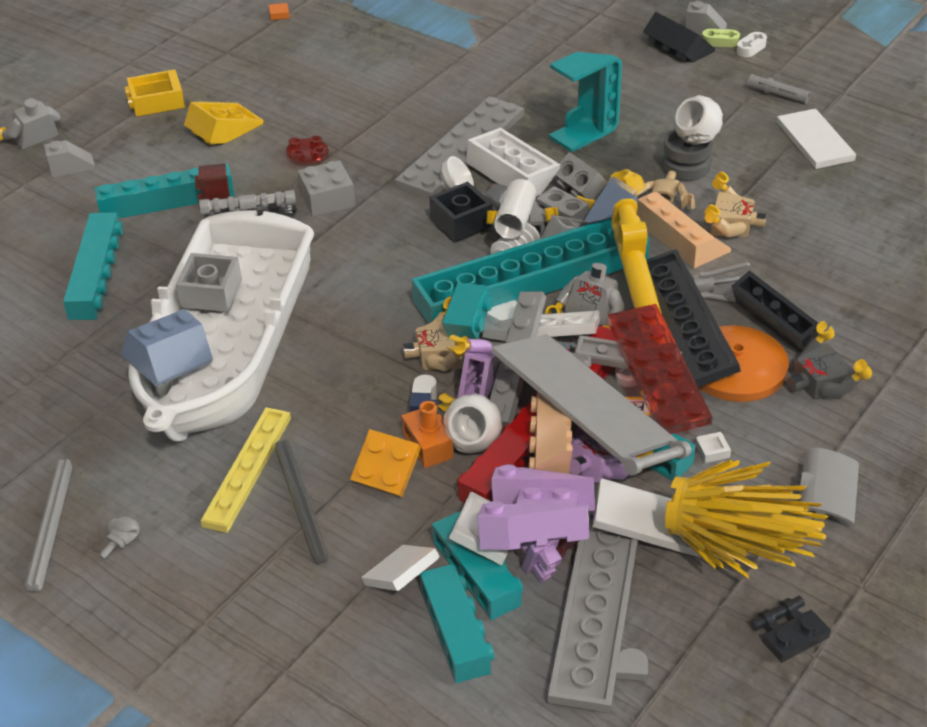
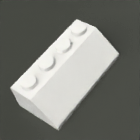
(508, 159)

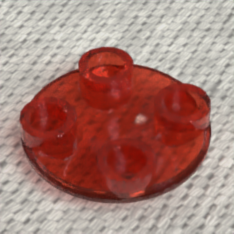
(307, 149)

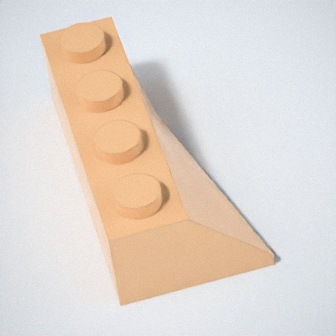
(679, 231)
(552, 437)

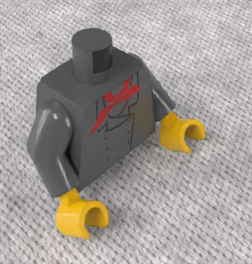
(824, 371)

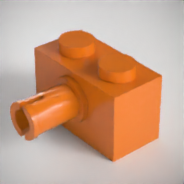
(427, 430)

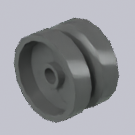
(685, 159)

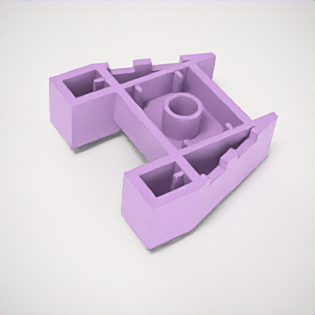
(535, 508)

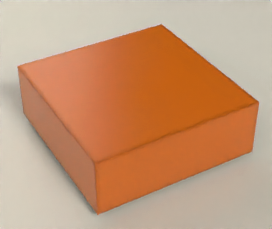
(279, 11)

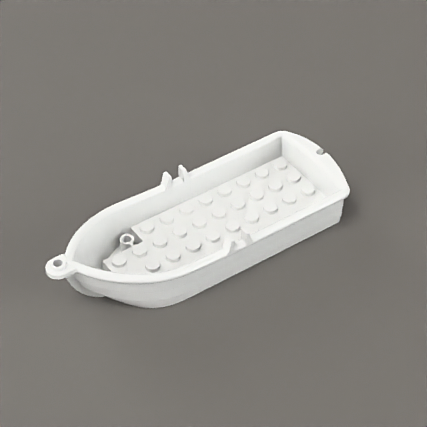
(242, 341)

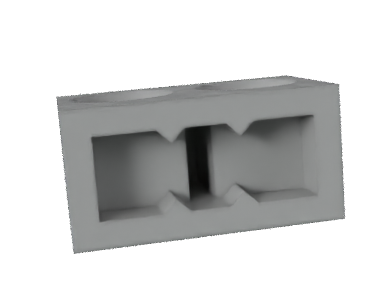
(579, 177)
(567, 204)

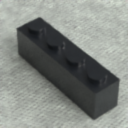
(774, 311)

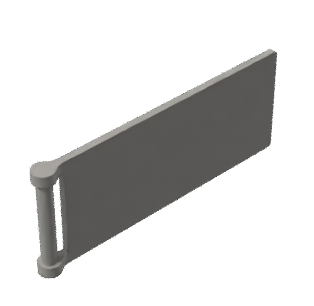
(591, 402)

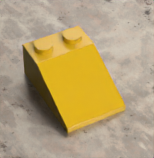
(220, 121)

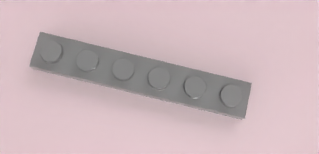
(523, 326)

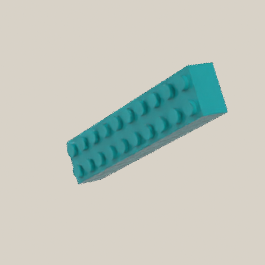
(531, 267)

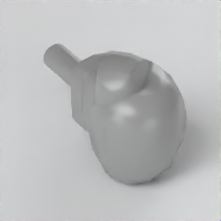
(121, 533)

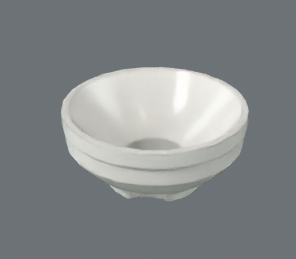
(454, 173)

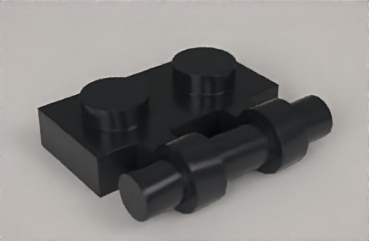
(794, 636)

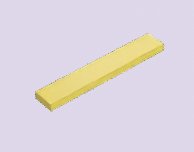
(245, 470)

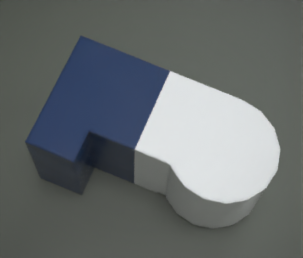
(423, 390)

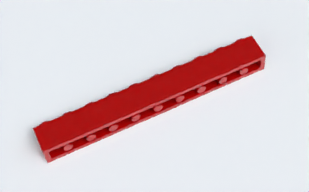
(513, 443)

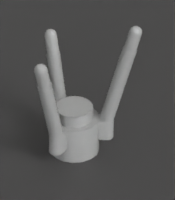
(705, 281)

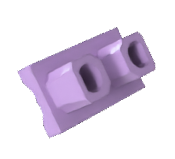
(541, 559)

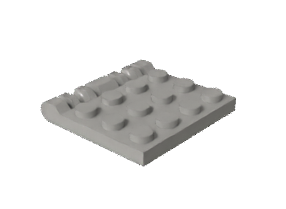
(277, 202)

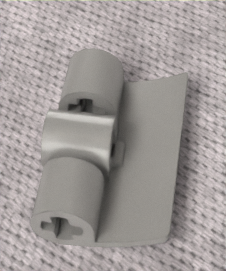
(832, 481)

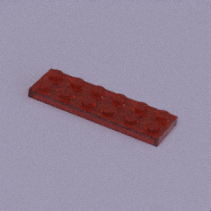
(659, 369)

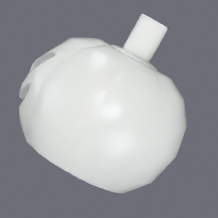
(698, 120)
(472, 423)

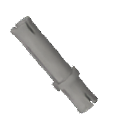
(801, 95)

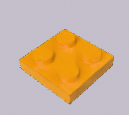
(385, 463)

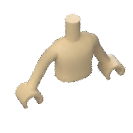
(668, 188)

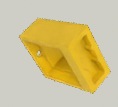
(154, 93)

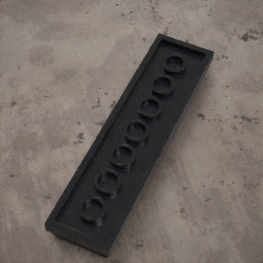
(691, 320)

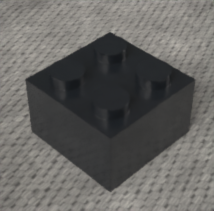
(460, 211)

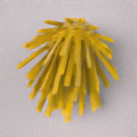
(740, 517)

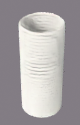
(515, 209)

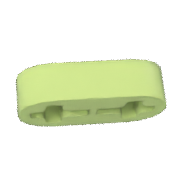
(721, 37)

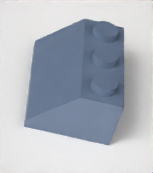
(612, 193)
(167, 347)

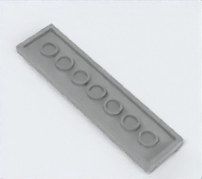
(424, 174)
(593, 621)

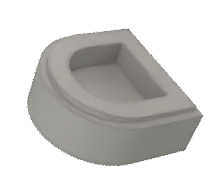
(632, 665)

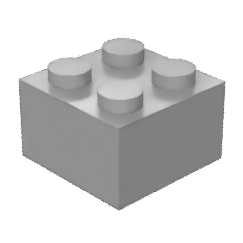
(326, 188)
(209, 282)

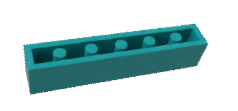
(151, 193)
(93, 266)

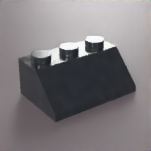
(677, 38)

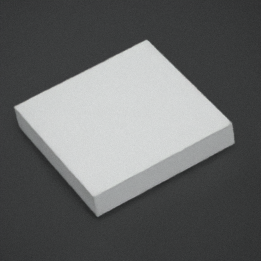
(400, 567)

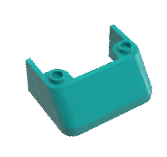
(597, 98)

